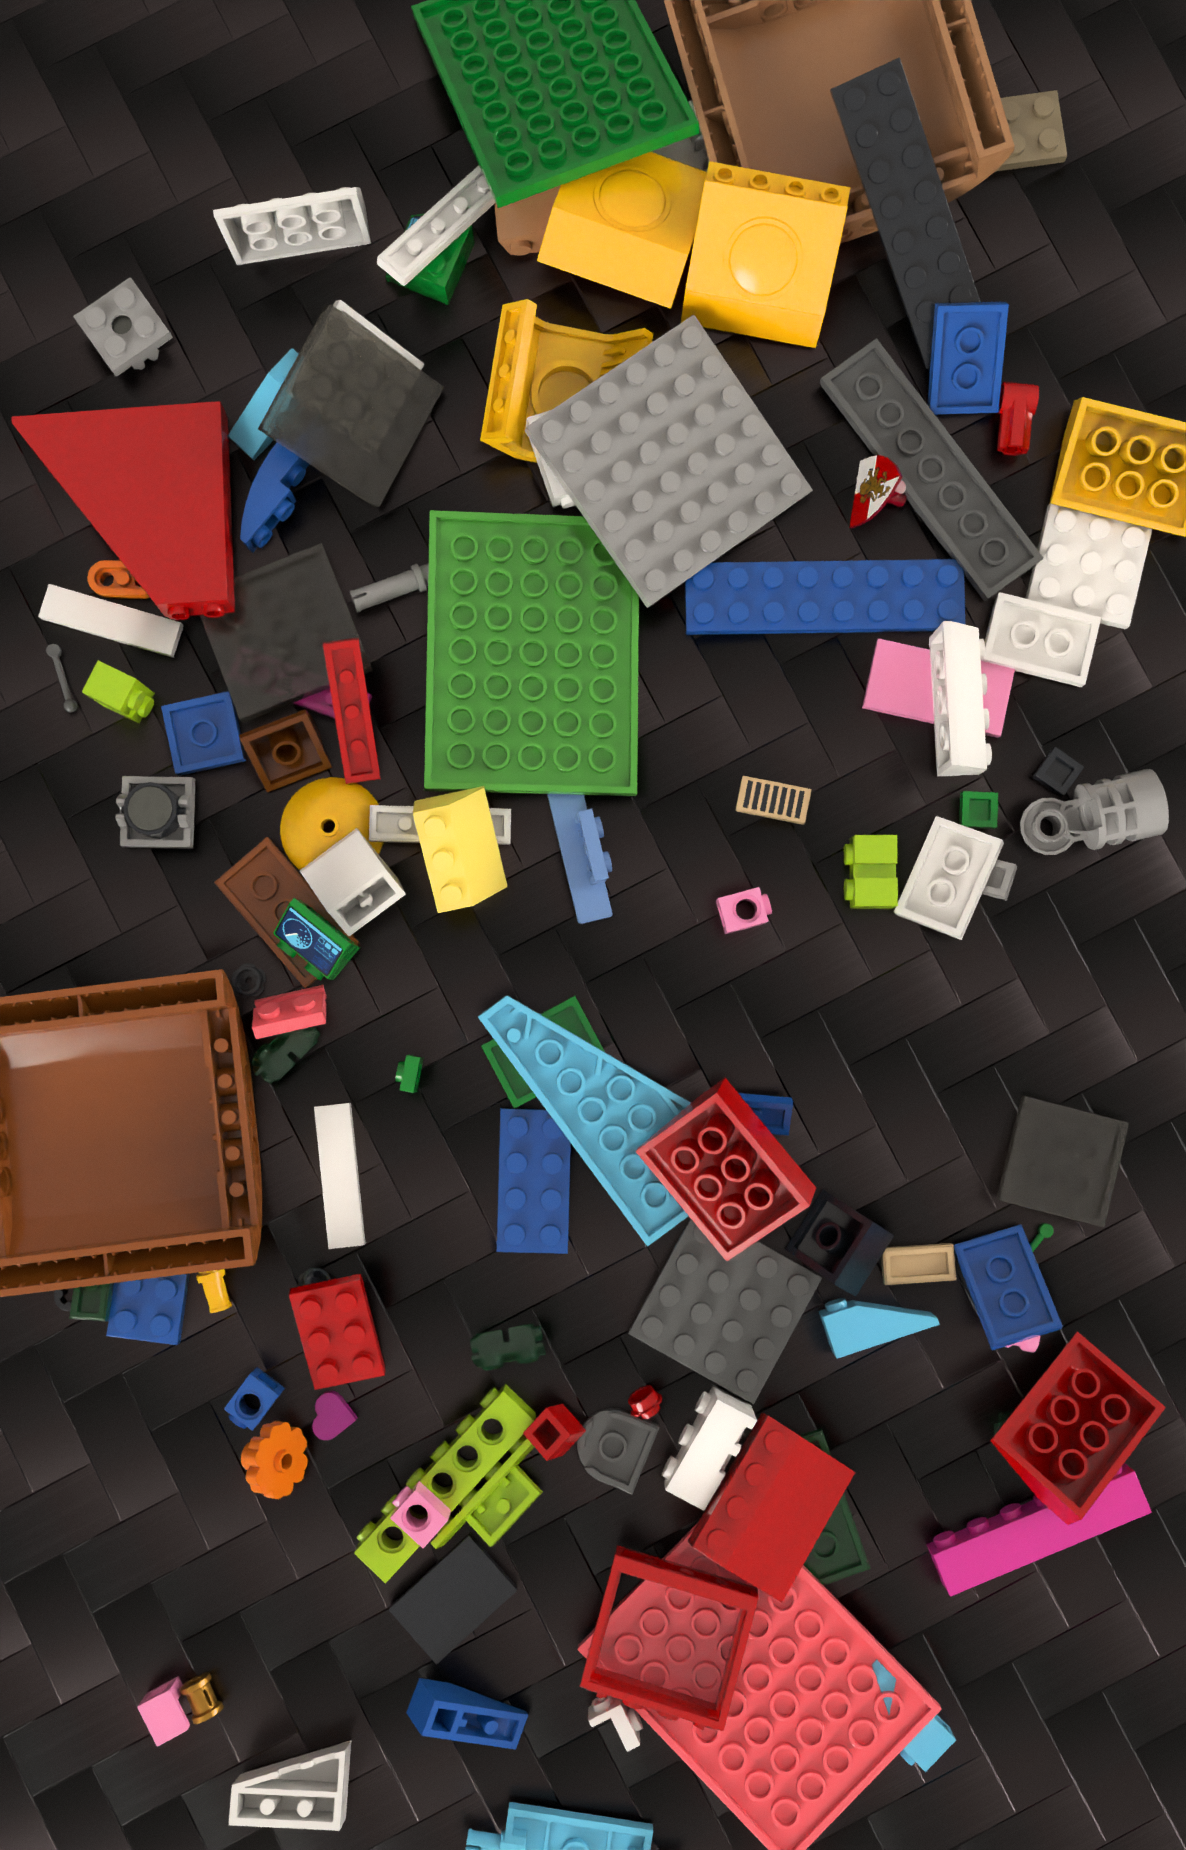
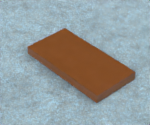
(262, 889)

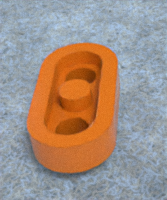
(123, 585)

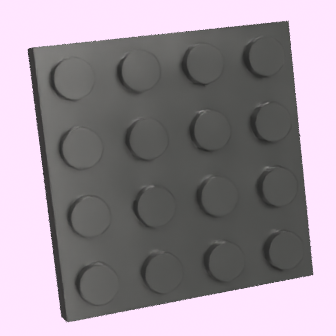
(725, 1314)

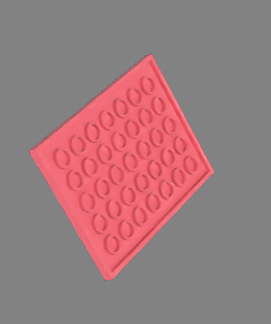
(804, 1708)

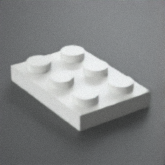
(1041, 639)
(949, 877)

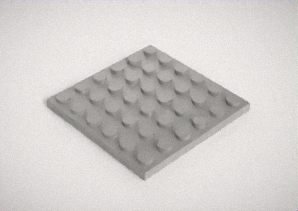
(668, 460)

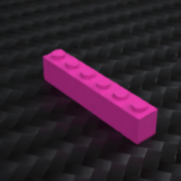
(1029, 1534)

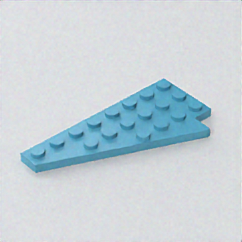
(597, 1105)

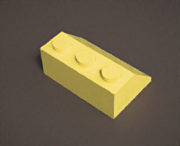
(459, 848)

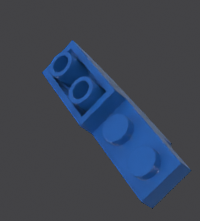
(270, 496)

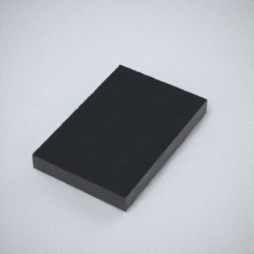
(453, 1598)

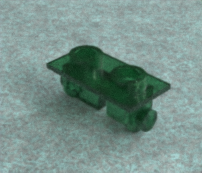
(274, 1057)
(495, 1351)

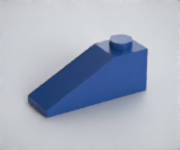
(464, 1716)

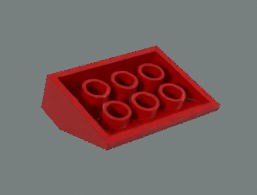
(727, 1170)
(1076, 1428)
(771, 1507)

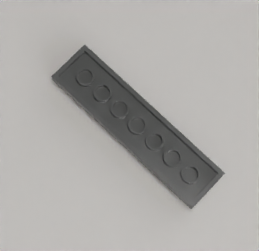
(936, 471)

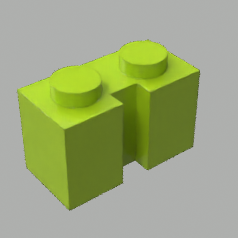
(119, 692)
(871, 872)

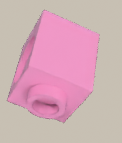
(727, 910)
(419, 1529)

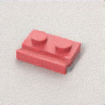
(289, 1012)

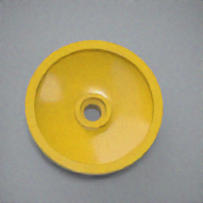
(322, 802)

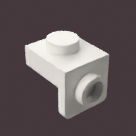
(624, 1719)

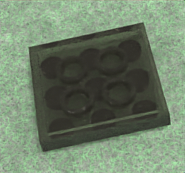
(1062, 1161)

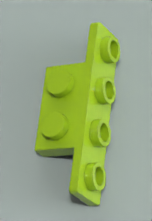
(498, 1502)

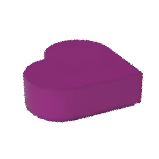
(332, 1415)

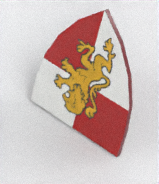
(876, 485)

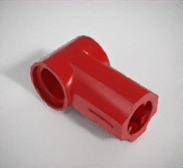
(1016, 410)

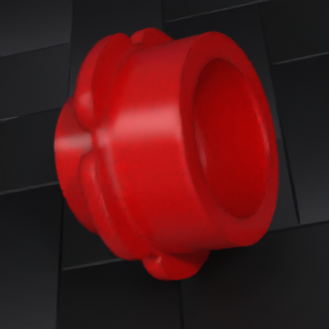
(645, 1402)

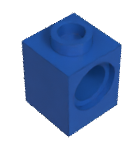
(264, 1388)

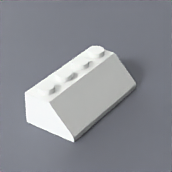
(959, 700)

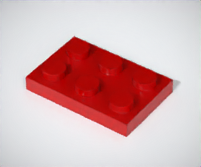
(337, 1331)

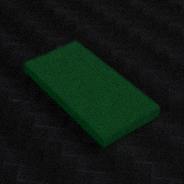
(839, 1548)

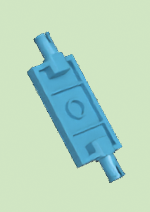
(556, 1829)

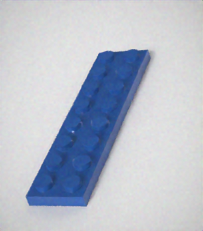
(824, 597)

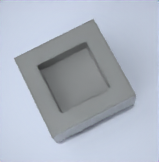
(1000, 880)

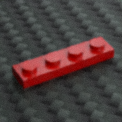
(351, 710)

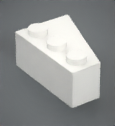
(708, 1446)
(295, 1792)

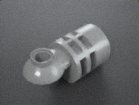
(1102, 813)

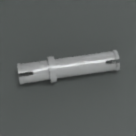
(391, 587)

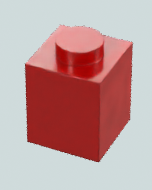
(554, 1431)

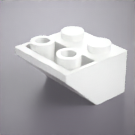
(353, 882)

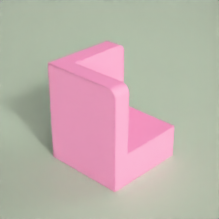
(163, 1712)

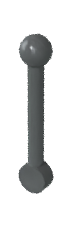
(55, 652)

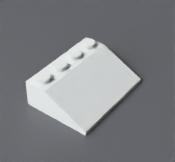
(295, 225)

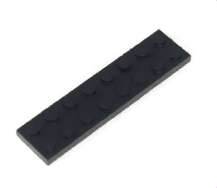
(904, 196)

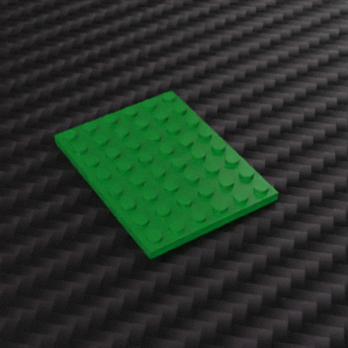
(553, 87)

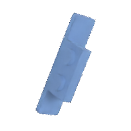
(582, 856)

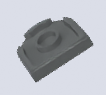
(616, 1447)

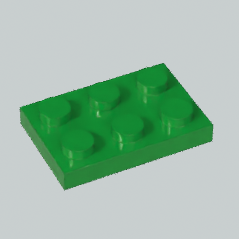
(567, 1015)

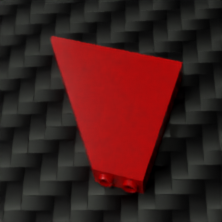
(153, 492)

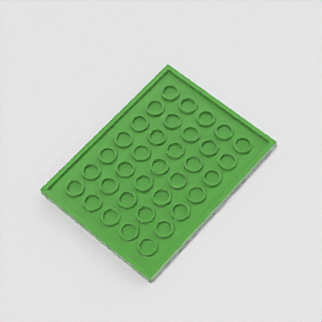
(529, 658)

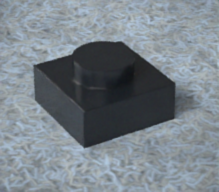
(1058, 772)

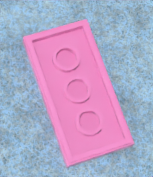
(903, 685)

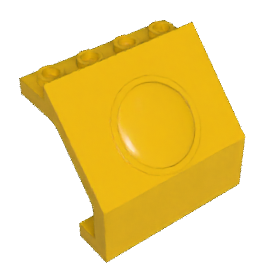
(627, 226)
(764, 254)
(542, 367)

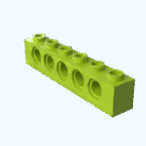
(388, 1555)

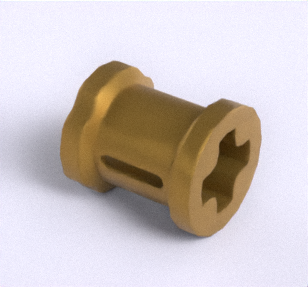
(201, 1698)

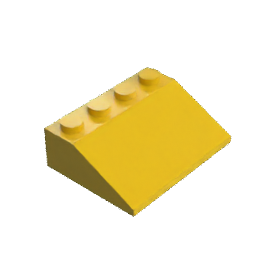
(1123, 466)

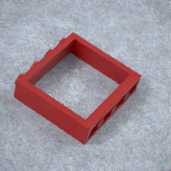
(641, 1694)

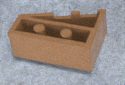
(524, 222)

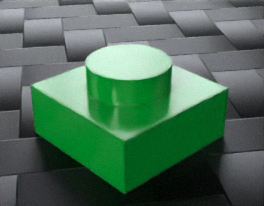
(978, 809)
(409, 1073)

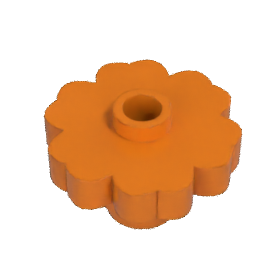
(275, 1459)

